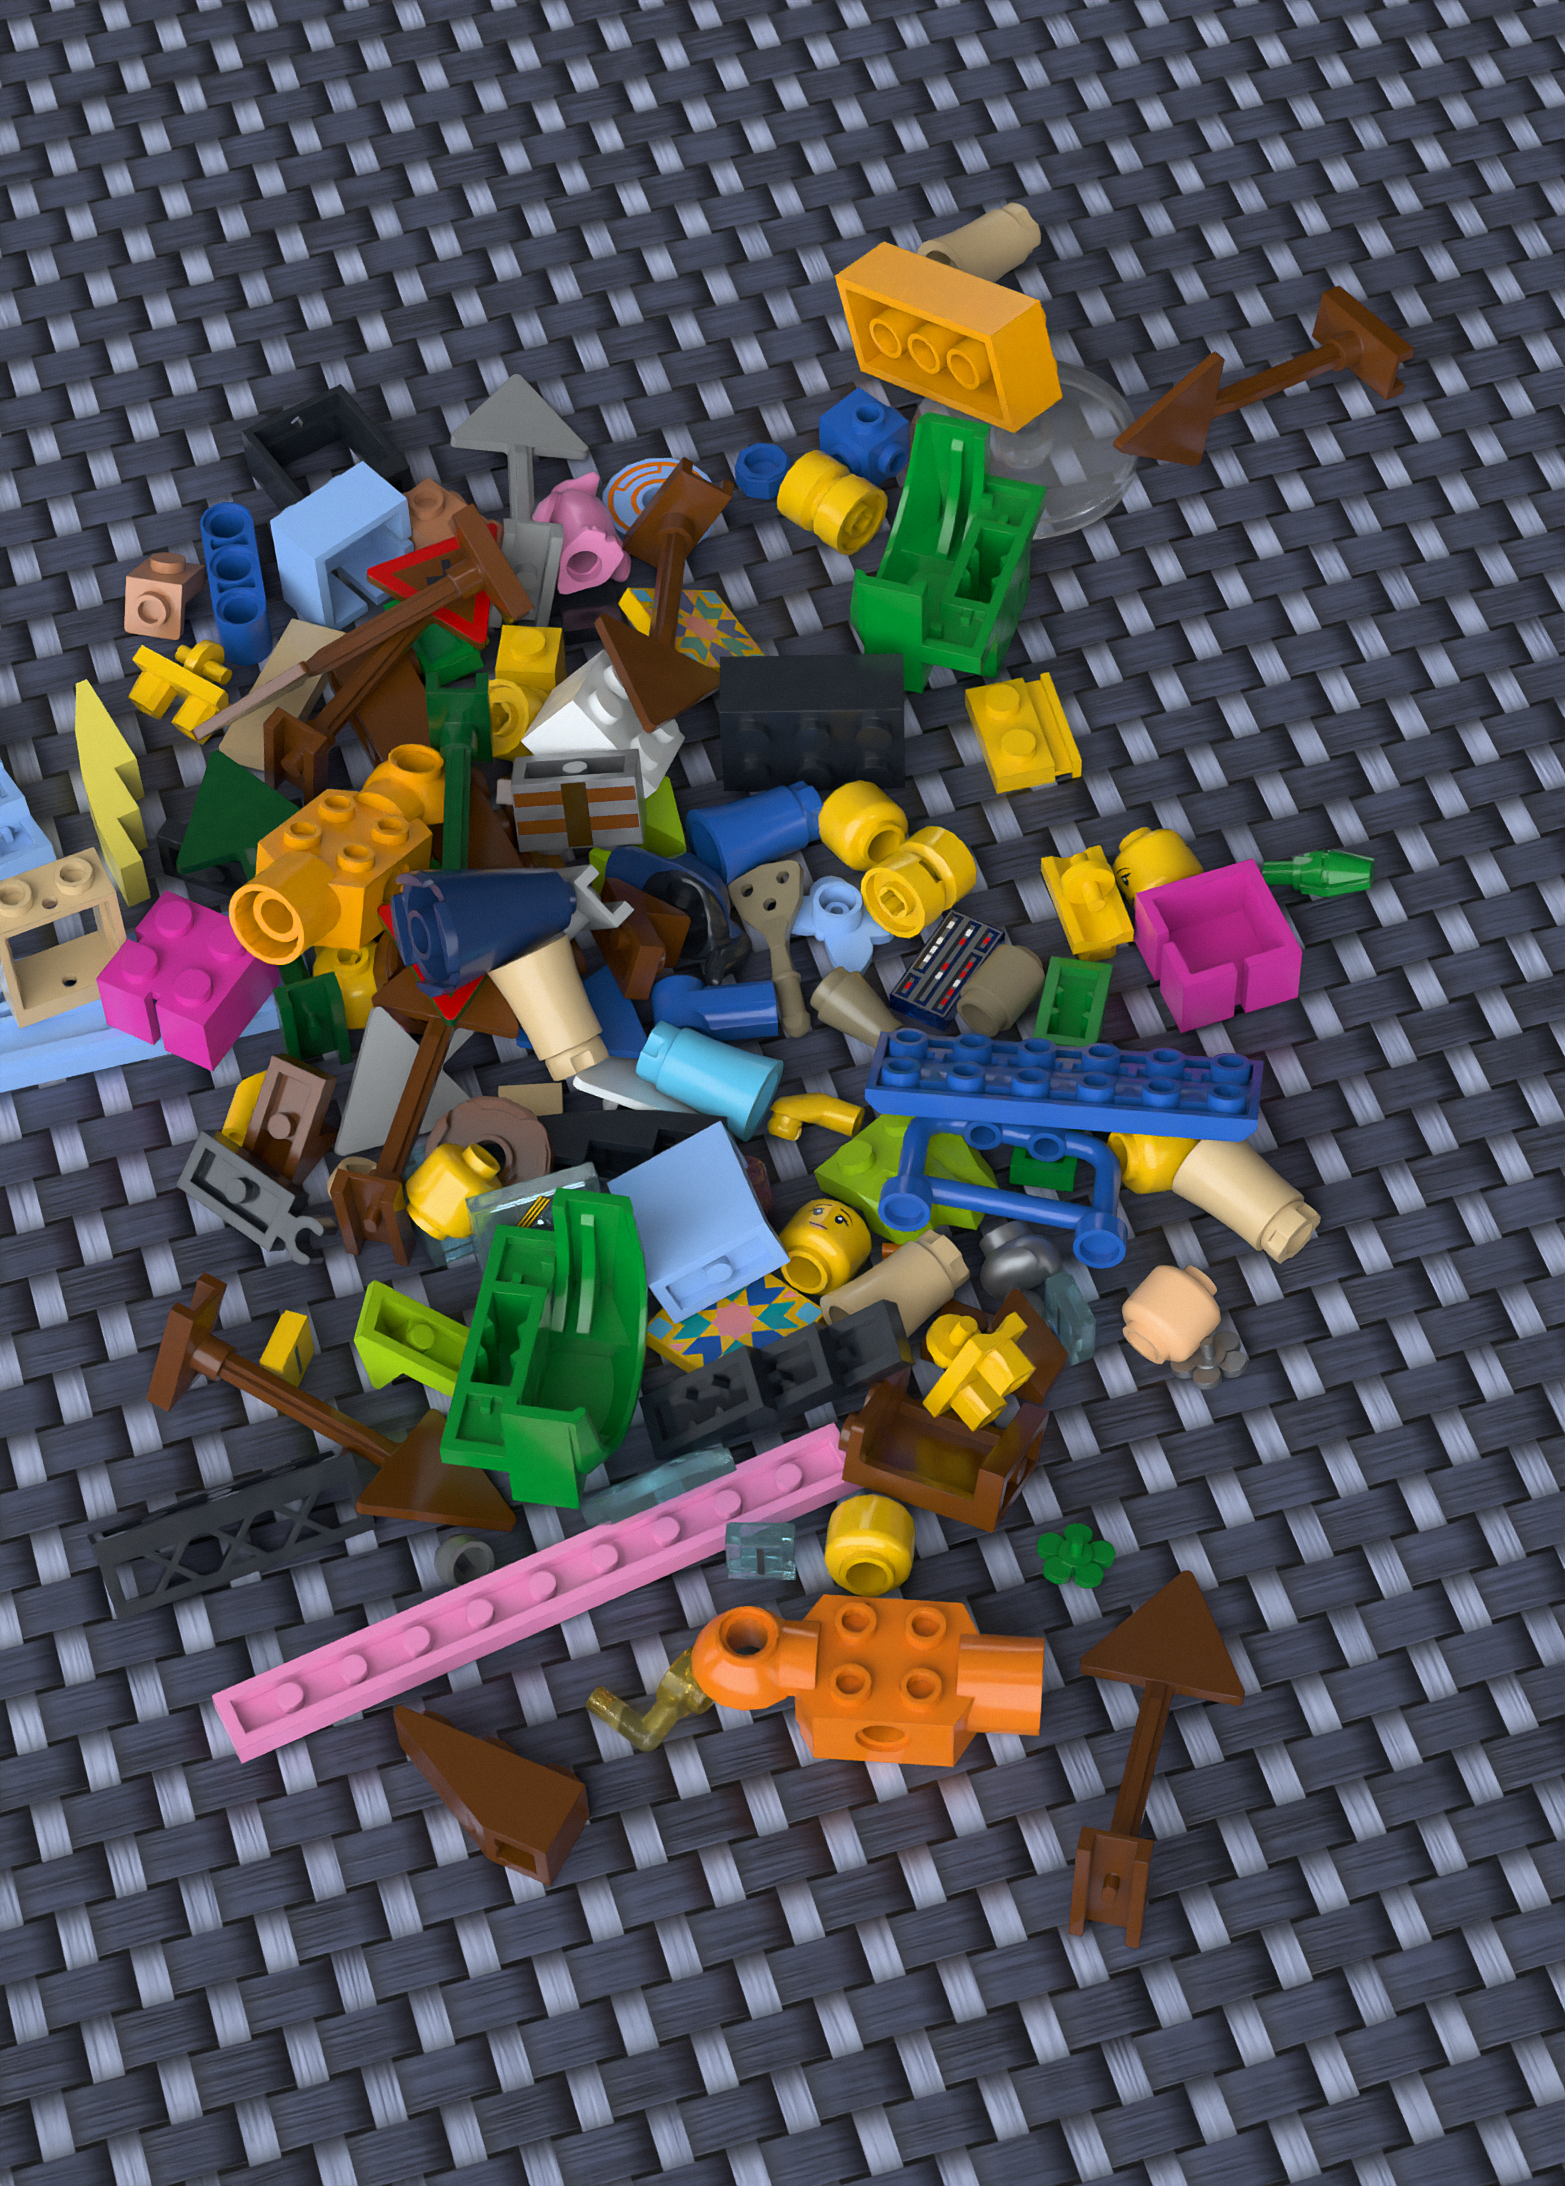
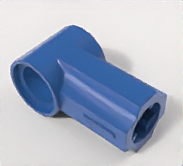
(716, 1011)

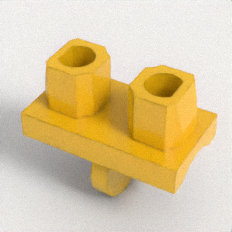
(164, 680)
(1088, 903)
(978, 1367)

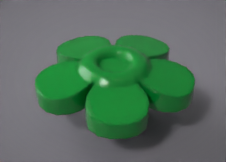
(1075, 1556)

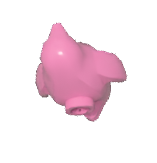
(590, 542)

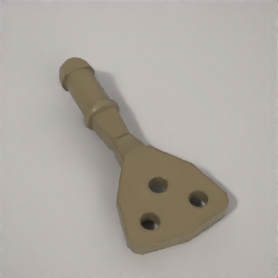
(776, 927)

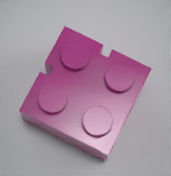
(1217, 945)
(197, 974)

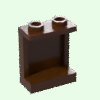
(939, 1460)

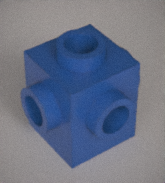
(866, 436)

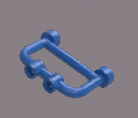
(1099, 1233)

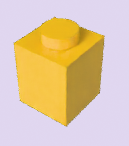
(531, 656)

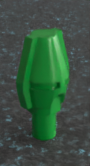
(1322, 873)

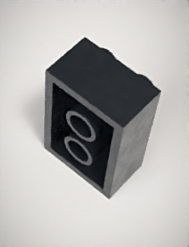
(812, 721)

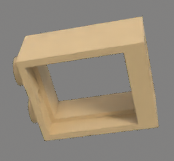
(36, 983)

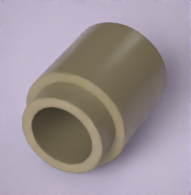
(1001, 989)

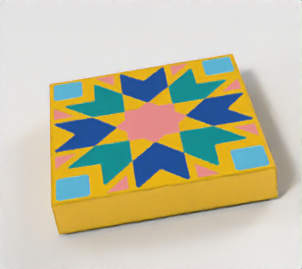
(704, 625)
(749, 1317)

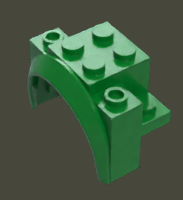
(953, 558)
(562, 1386)

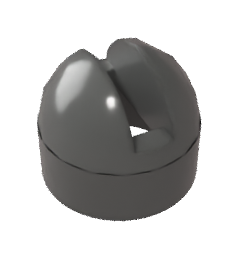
(472, 1551)

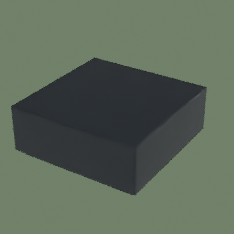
(582, 608)

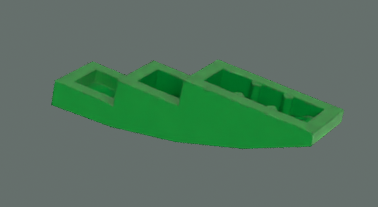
(1068, 1015)

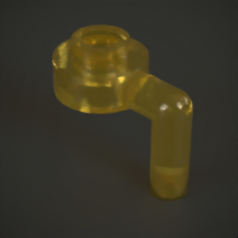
(676, 1698)

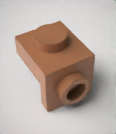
(159, 593)

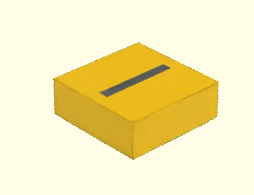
(289, 1348)

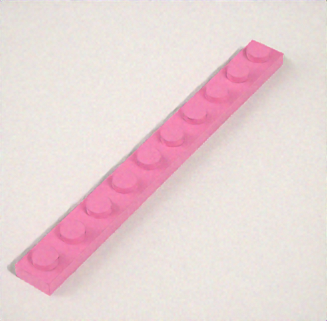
(527, 1596)

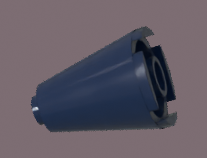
(475, 920)

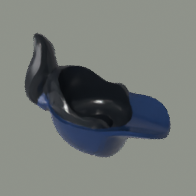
(700, 893)

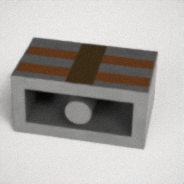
(578, 801)

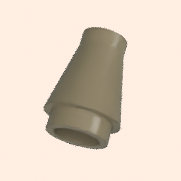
(853, 1007)

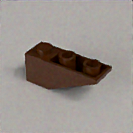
(507, 1804)

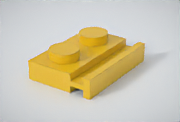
(1022, 733)

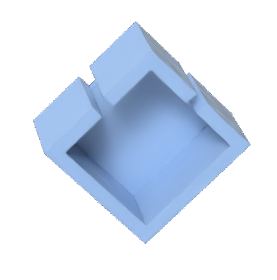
(342, 527)

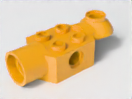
(340, 860)

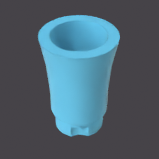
(711, 1076)

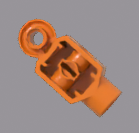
(876, 1676)

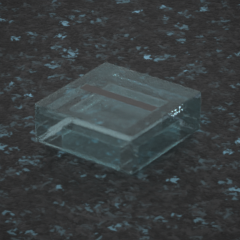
(1070, 1317)
(760, 1550)

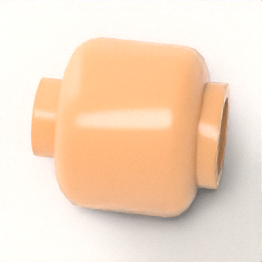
(1171, 1313)

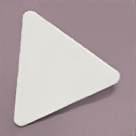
(619, 1084)

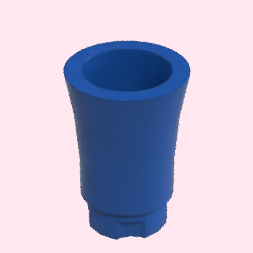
(754, 829)

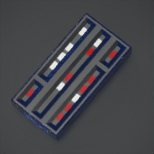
(942, 968)

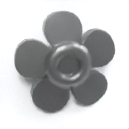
(1211, 1360)

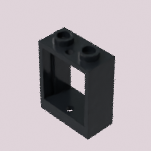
(320, 422)

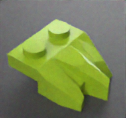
(873, 1157)

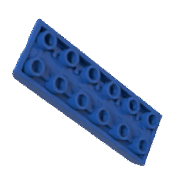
(1065, 1085)

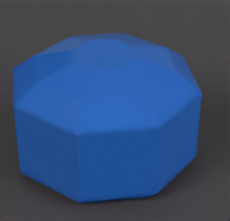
(761, 470)

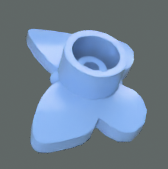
(840, 920)

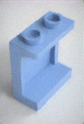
(700, 1222)

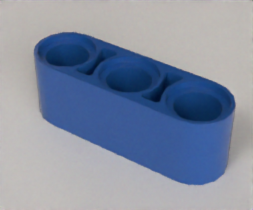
(236, 583)

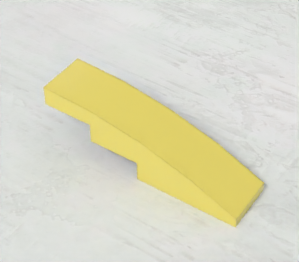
(111, 789)

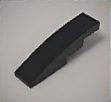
(614, 1138)
(776, 1382)

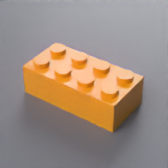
(950, 336)

